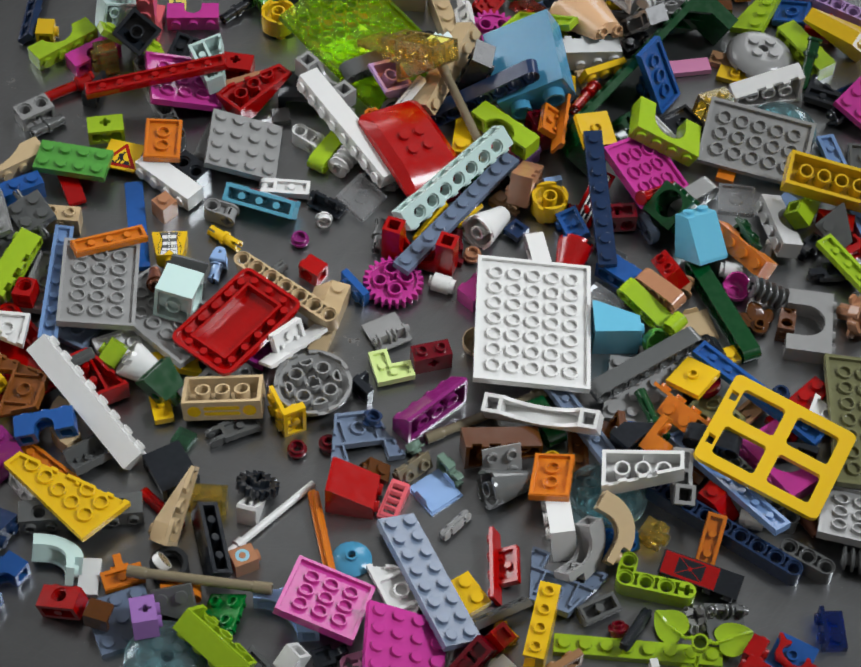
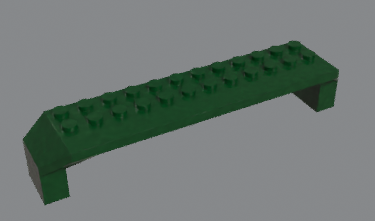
(705, 16)

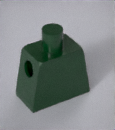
(162, 382)

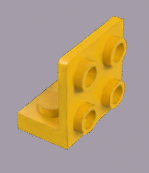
(289, 419)

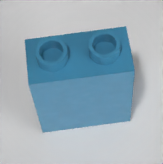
(537, 39)

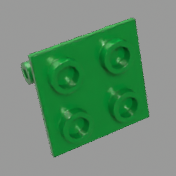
(227, 609)

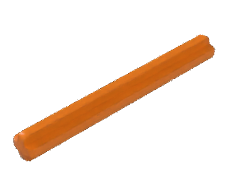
(320, 529)

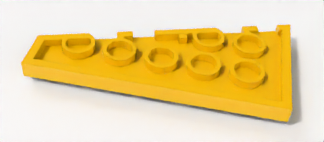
(69, 498)

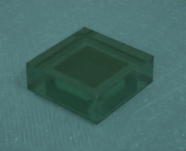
(185, 437)

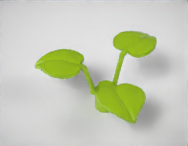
(730, 637)

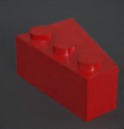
(104, 379)

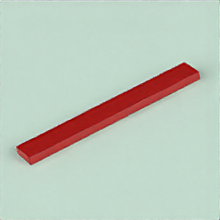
(155, 76)

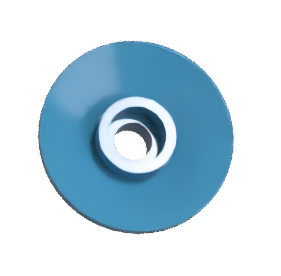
(352, 566)

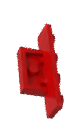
(503, 566)

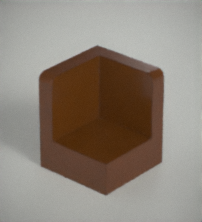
(97, 614)

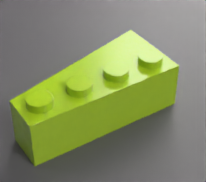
(17, 260)
(211, 640)

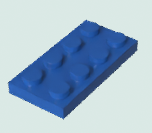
(658, 74)

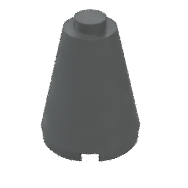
(501, 486)

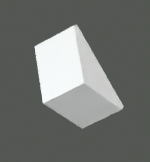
(249, 511)

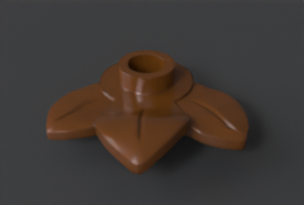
(757, 316)

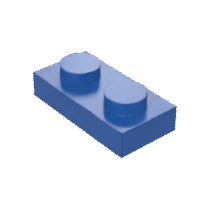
(358, 291)

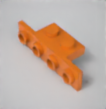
(554, 123)
(677, 410)

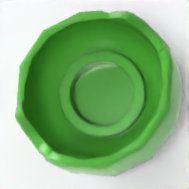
(653, 337)

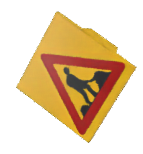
(125, 155)

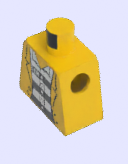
(167, 244)

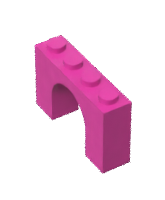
(797, 483)

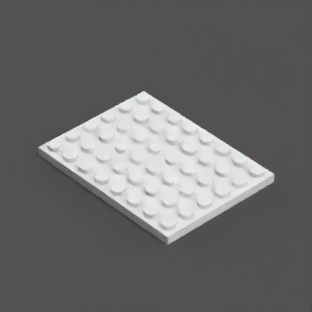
(532, 324)

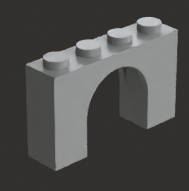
(820, 308)

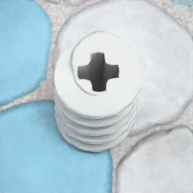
(341, 162)

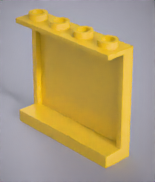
(541, 625)

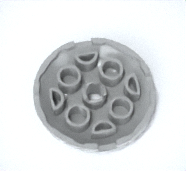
(757, 53)
(316, 380)

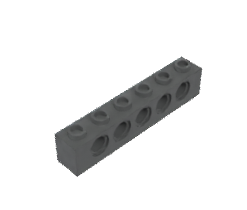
(31, 509)

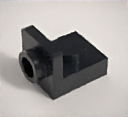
(362, 388)

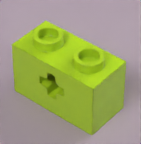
(104, 128)

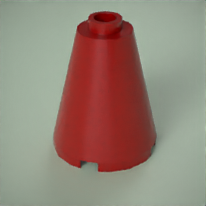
(573, 249)

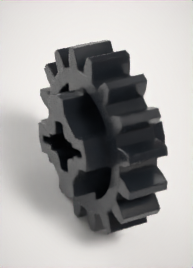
(257, 485)

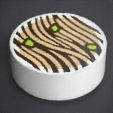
(161, 561)

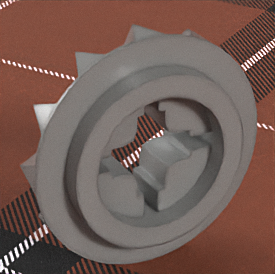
(699, 612)

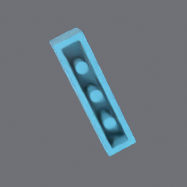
(261, 200)

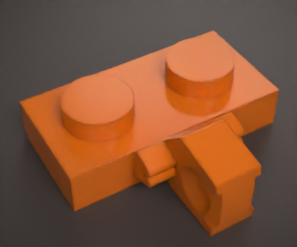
(116, 579)

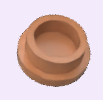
(471, 254)

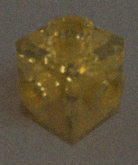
(654, 534)

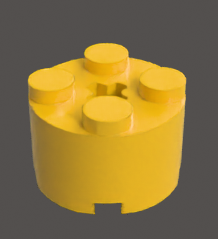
(270, 18)
(547, 201)

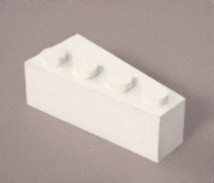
(587, 52)
(773, 86)
(640, 469)
(560, 529)

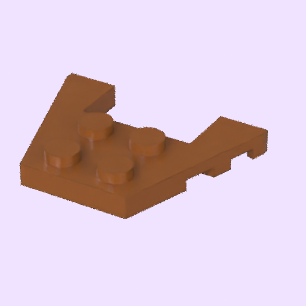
(24, 388)

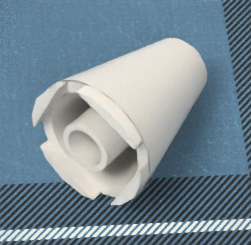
(484, 227)
(136, 361)

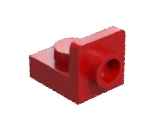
(855, 247)

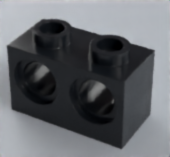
(194, 168)

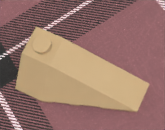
(338, 296)
(170, 520)

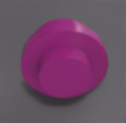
(299, 239)

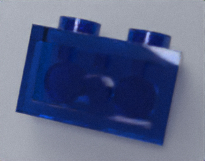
(831, 630)

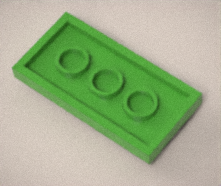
(73, 160)

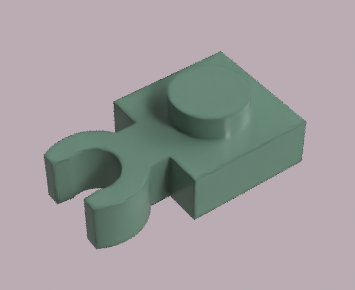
(447, 465)

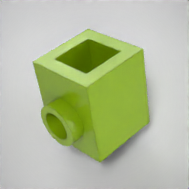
(112, 352)

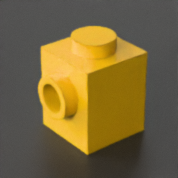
(46, 30)

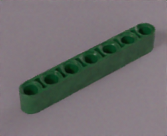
(723, 311)

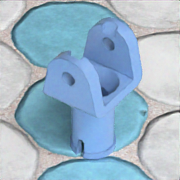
(218, 263)

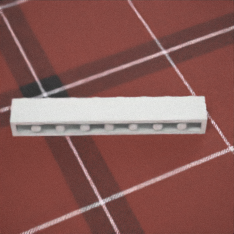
(343, 123)
(87, 401)

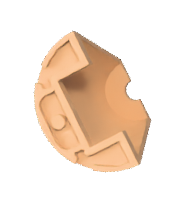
(593, 17)

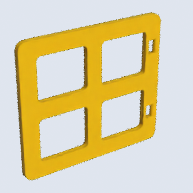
(775, 447)

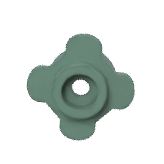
(414, 447)

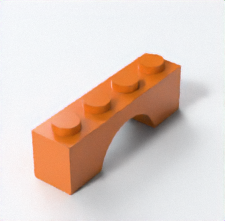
(751, 258)

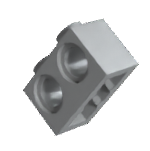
(33, 111)

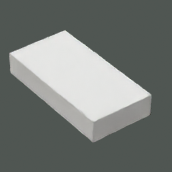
(90, 577)

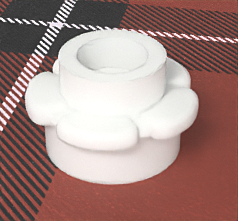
(323, 219)

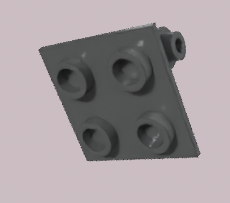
(723, 613)

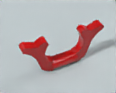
(779, 656)

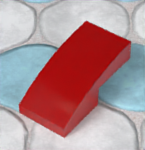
(72, 190)

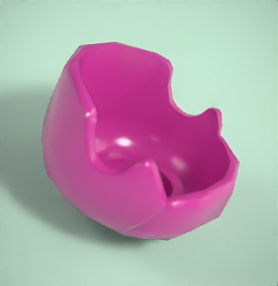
(736, 286)

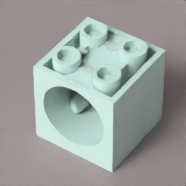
(113, 11)
(178, 293)

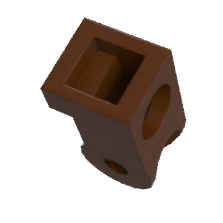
(785, 324)

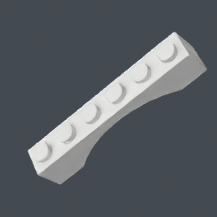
(567, 419)

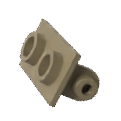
(416, 466)

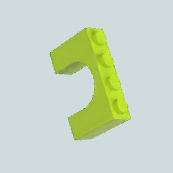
(646, 131)

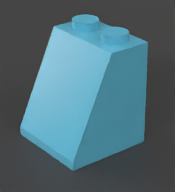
(699, 236)
(614, 330)

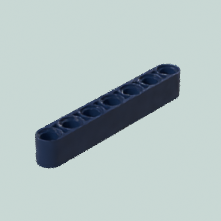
(490, 89)

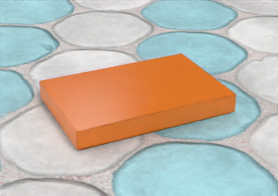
(162, 140)
(551, 477)

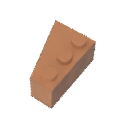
(522, 182)

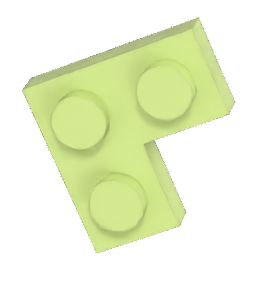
(387, 372)

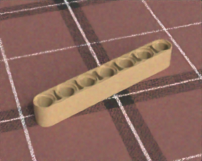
(309, 302)

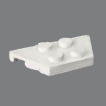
(393, 587)

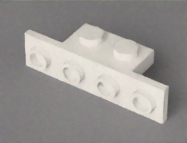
(289, 340)

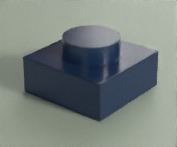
(516, 230)

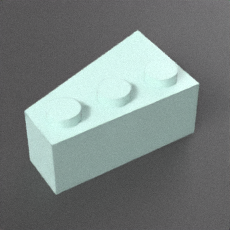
(208, 47)

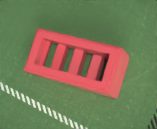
(397, 489)

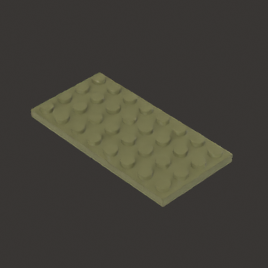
(844, 408)

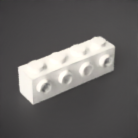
(170, 179)

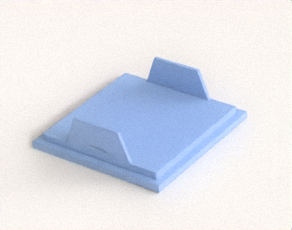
(435, 492)

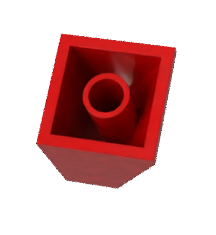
(352, 490)

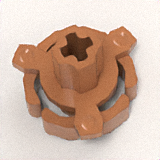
(852, 314)

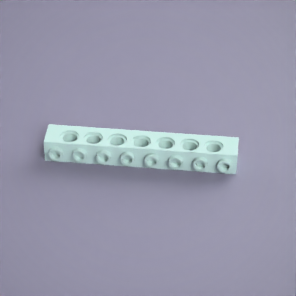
(494, 136)

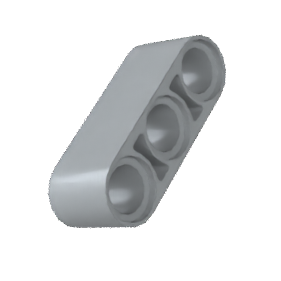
(701, 189)

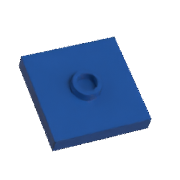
(791, 10)
(796, 653)

